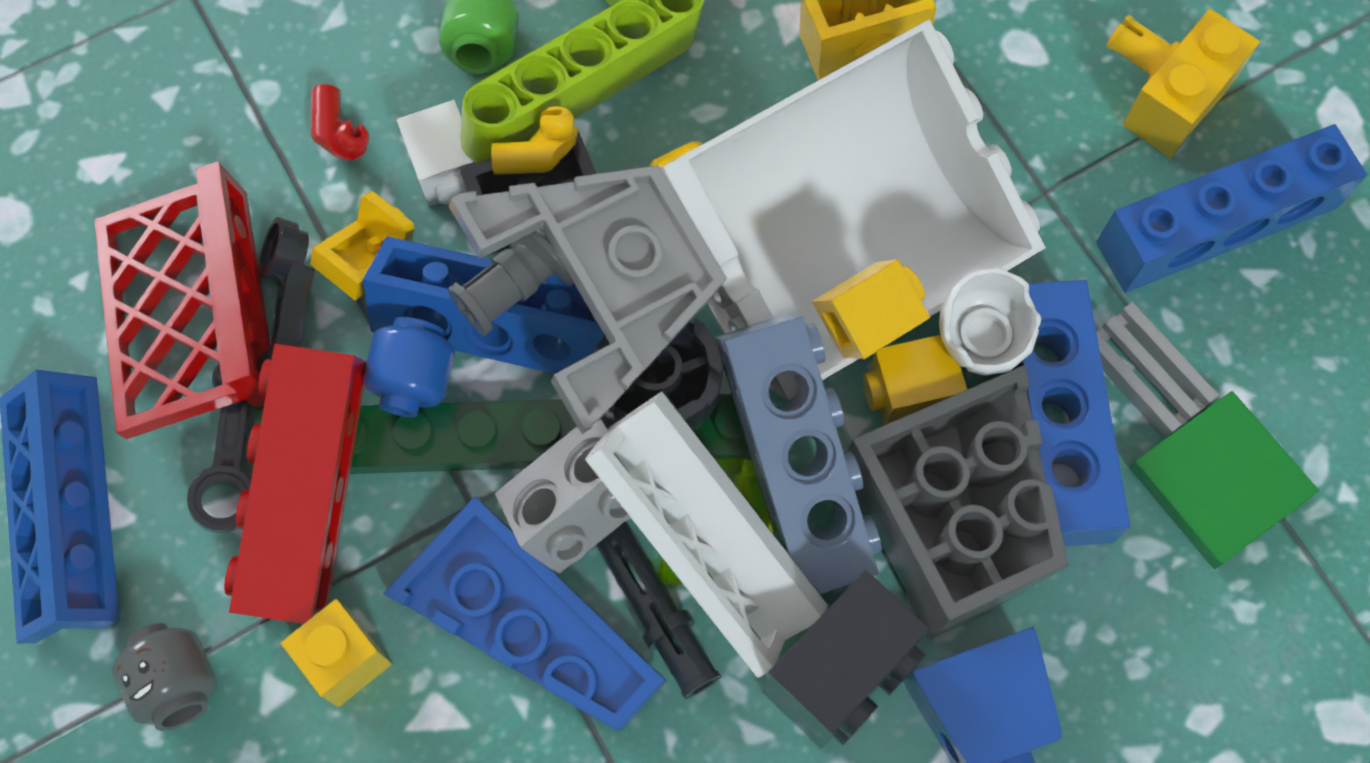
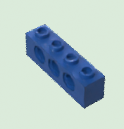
(1230, 207)
(539, 333)
(1087, 444)

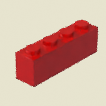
(296, 484)

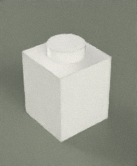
(436, 151)

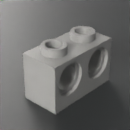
(561, 503)

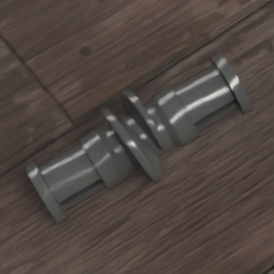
(510, 278)

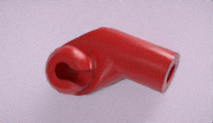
(331, 131)

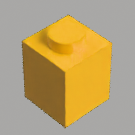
(872, 308)
(911, 378)
(336, 653)

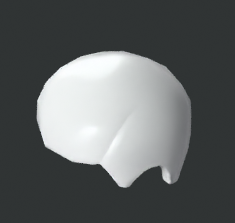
(989, 321)

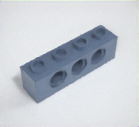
(751, 361)

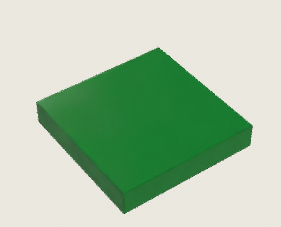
(1223, 479)

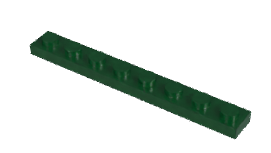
(494, 435)

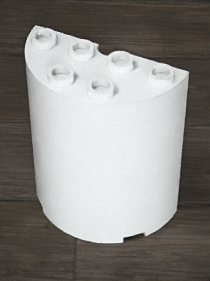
(853, 176)

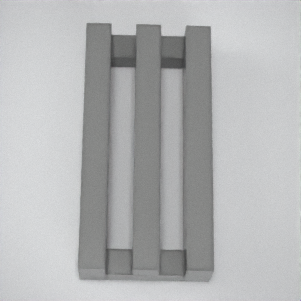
(1167, 356)

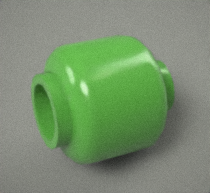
(479, 33)

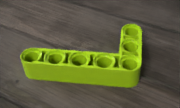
(576, 70)

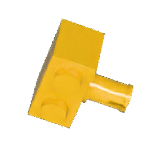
(848, 29)
(1182, 77)

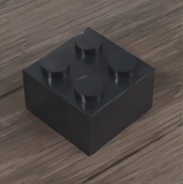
(843, 658)

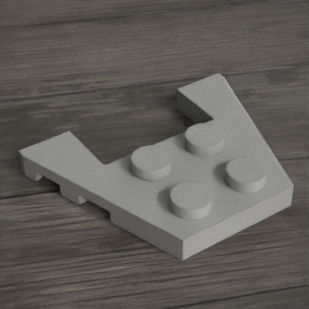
(628, 257)

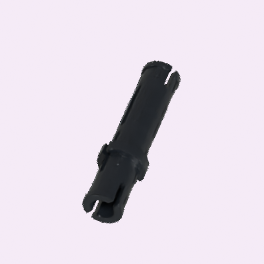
(691, 669)

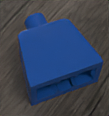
(989, 701)

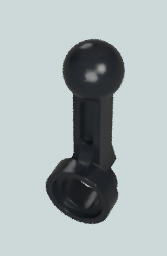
(283, 261)
(225, 464)

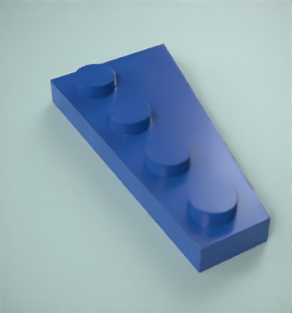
(526, 617)

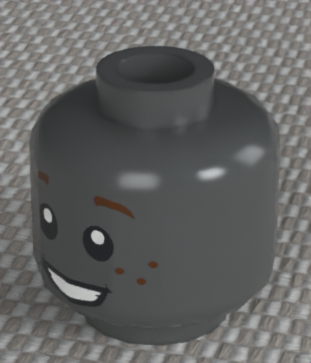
(164, 676)

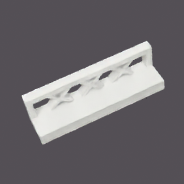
(709, 531)

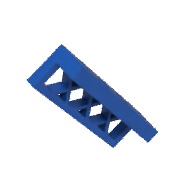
(61, 504)

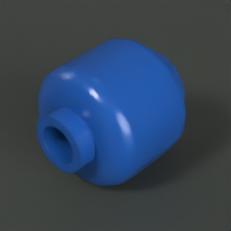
(408, 366)

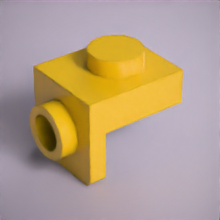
(350, 252)

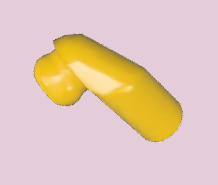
(542, 150)

